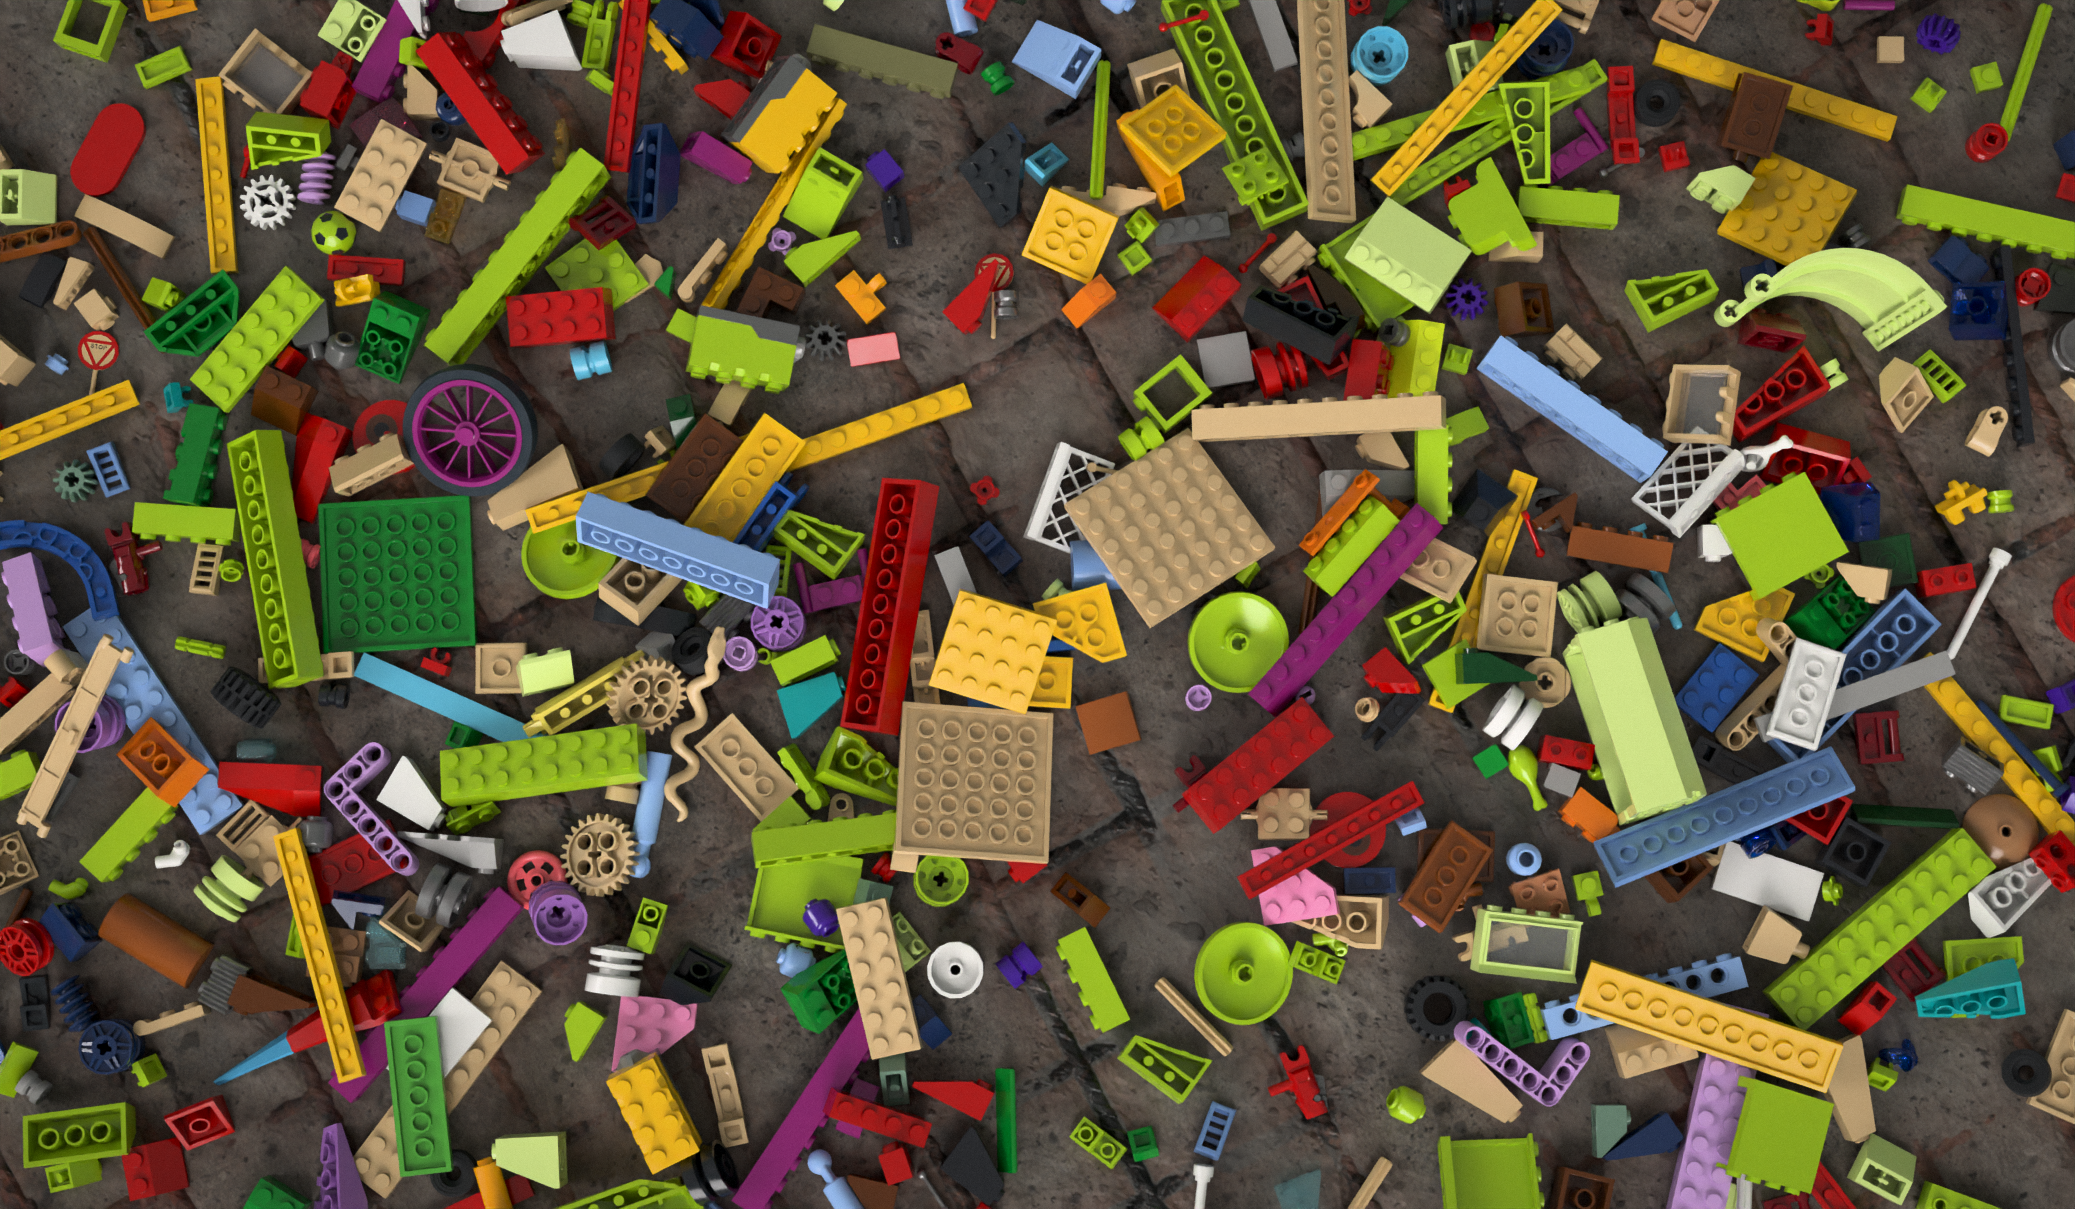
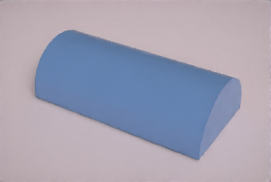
(1088, 568)

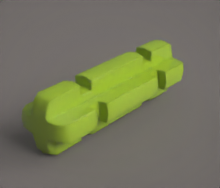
(200, 647)
(1535, 1017)

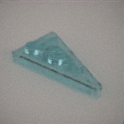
(1300, 1191)

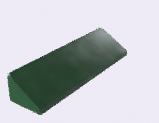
(1904, 816)

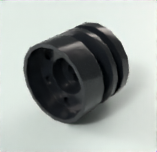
(1457, 11)

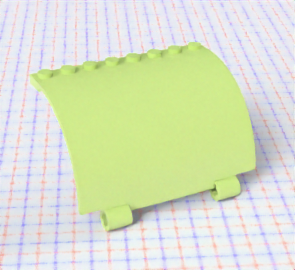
(1865, 284)

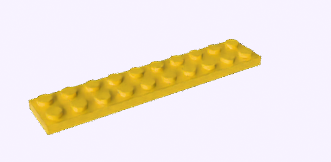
(1709, 1026)

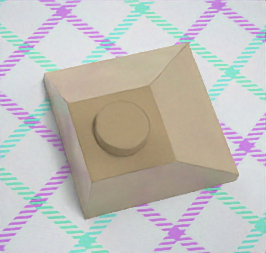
(1903, 392)

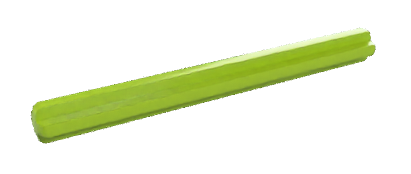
(2025, 68)
(1100, 130)

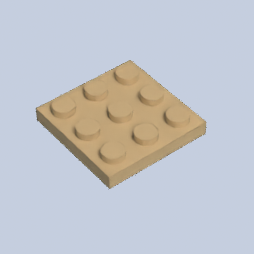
(1517, 615)

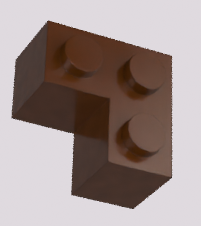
(768, 291)

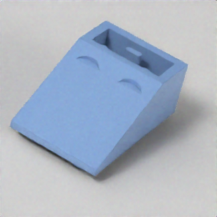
(1058, 57)

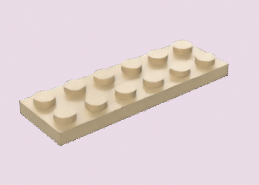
(879, 978)

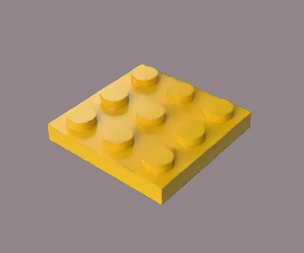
(1173, 130)
(1070, 235)

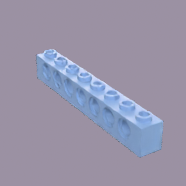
(1731, 979)

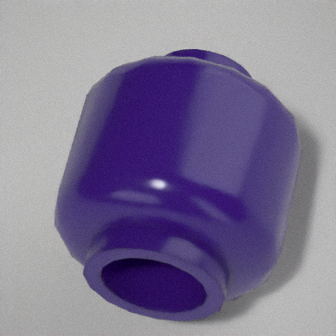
(821, 917)

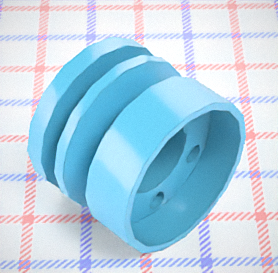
(1389, 46)

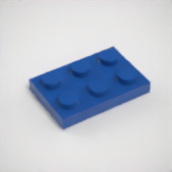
(1715, 687)

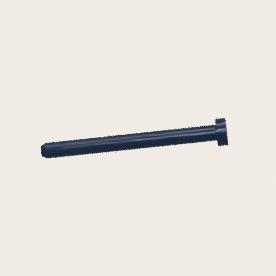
(2022, 749)

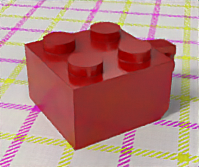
(330, 90)

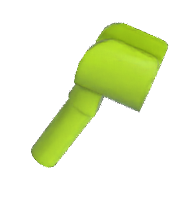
(771, 655)

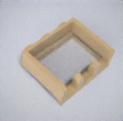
(266, 75)
(1701, 404)

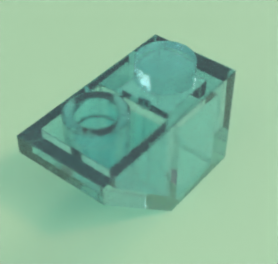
(385, 949)

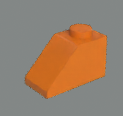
(1089, 301)

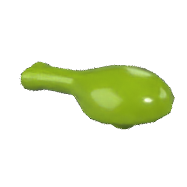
(1524, 767)

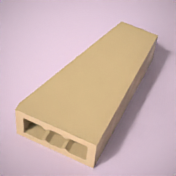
(544, 481)
(1471, 1080)
(1851, 1092)

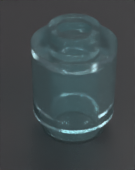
(256, 750)

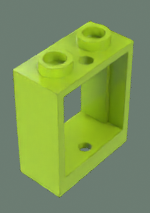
(107, 39)
(1190, 378)
(806, 660)

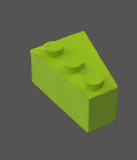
(285, 137)
(819, 543)
(1421, 623)
(1164, 1067)

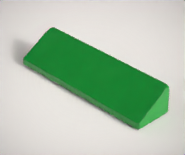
(1006, 1120)

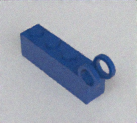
(773, 507)

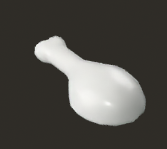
(1758, 456)

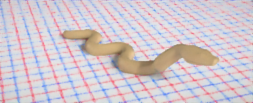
(715, 652)

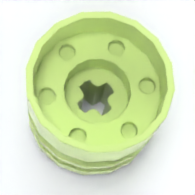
(1594, 601)
(225, 893)

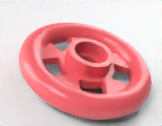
(538, 858)

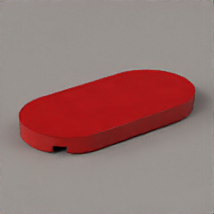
(108, 150)

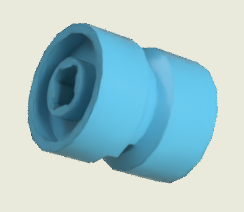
(591, 360)

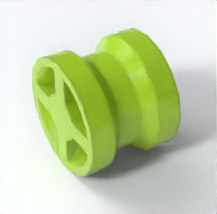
(580, 13)
(2000, 501)

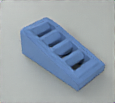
(96, 463)
(1207, 1152)

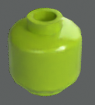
(1406, 1104)

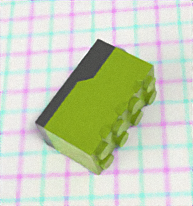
(744, 349)

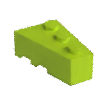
(1670, 297)

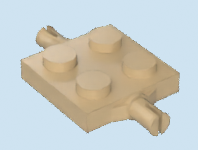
(469, 170)
(1284, 814)
(260, 851)

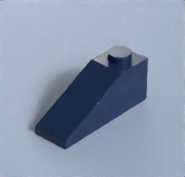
(1651, 1137)

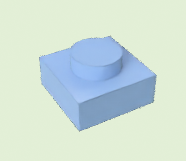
(1411, 822)

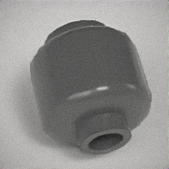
(342, 350)
(316, 833)

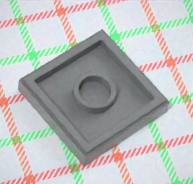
(1225, 360)

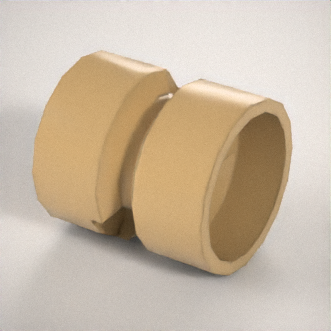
(623, 792)

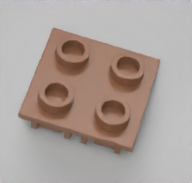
(1541, 893)

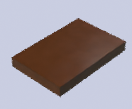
(1428, 837)

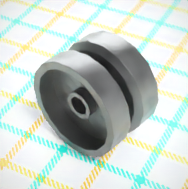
(2062, 348)
(1644, 600)
(443, 895)

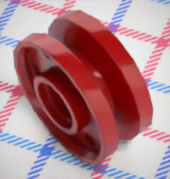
(25, 947)

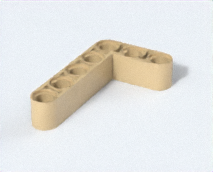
(66, 673)
(1769, 688)

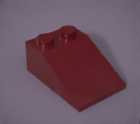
(1770, 331)

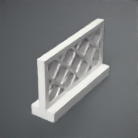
(1049, 490)
(1702, 497)

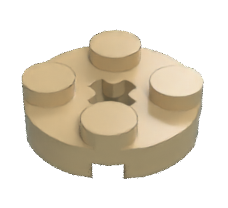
(1555, 673)

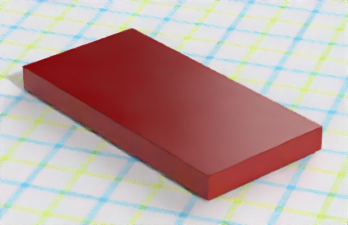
(350, 866)

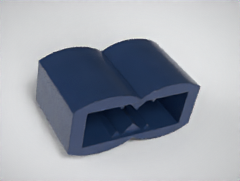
(1957, 261)

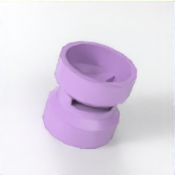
(1198, 698)

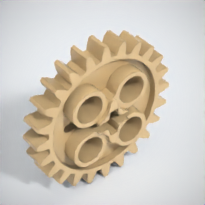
(647, 694)
(620, 853)

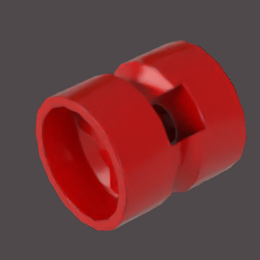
(1986, 142)
(2031, 286)

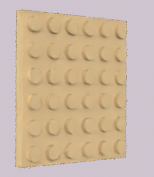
(1169, 527)
(974, 783)

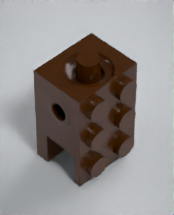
(1753, 116)

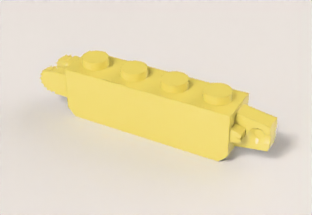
(578, 699)

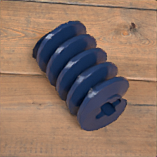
(74, 1004)

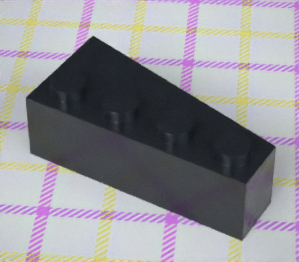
(1300, 323)

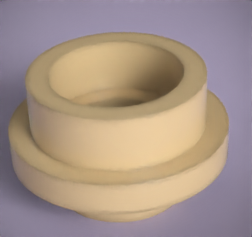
(1367, 709)

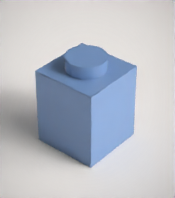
(415, 208)

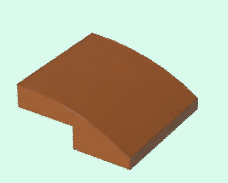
(1108, 723)

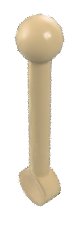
(1092, 467)

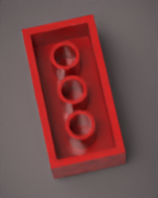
(560, 317)

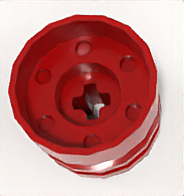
(1278, 369)

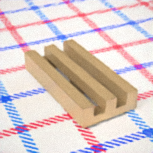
(259, 810)

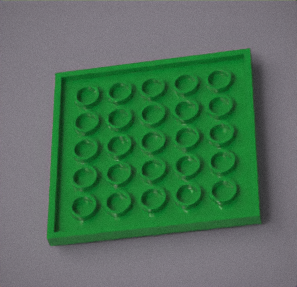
(397, 574)

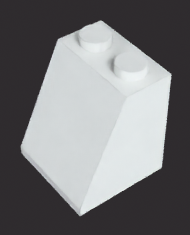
(541, 44)

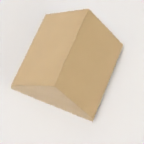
(411, 927)

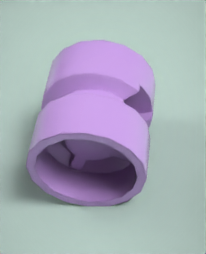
(740, 654)

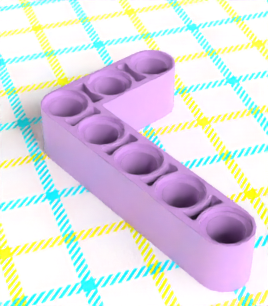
(366, 813)
(1518, 1068)

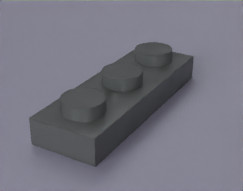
(1192, 229)

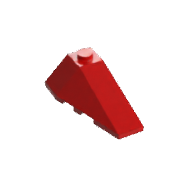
(317, 447)

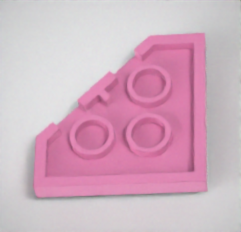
(1296, 897)
(651, 1024)

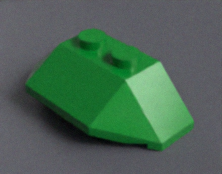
(198, 319)

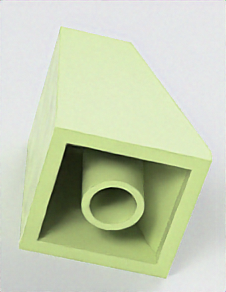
(534, 1156)

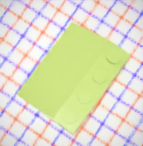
(1408, 255)

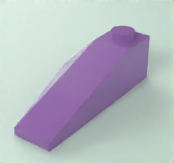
(340, 1179)

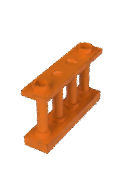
(1348, 504)

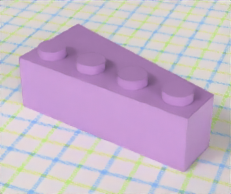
(32, 607)

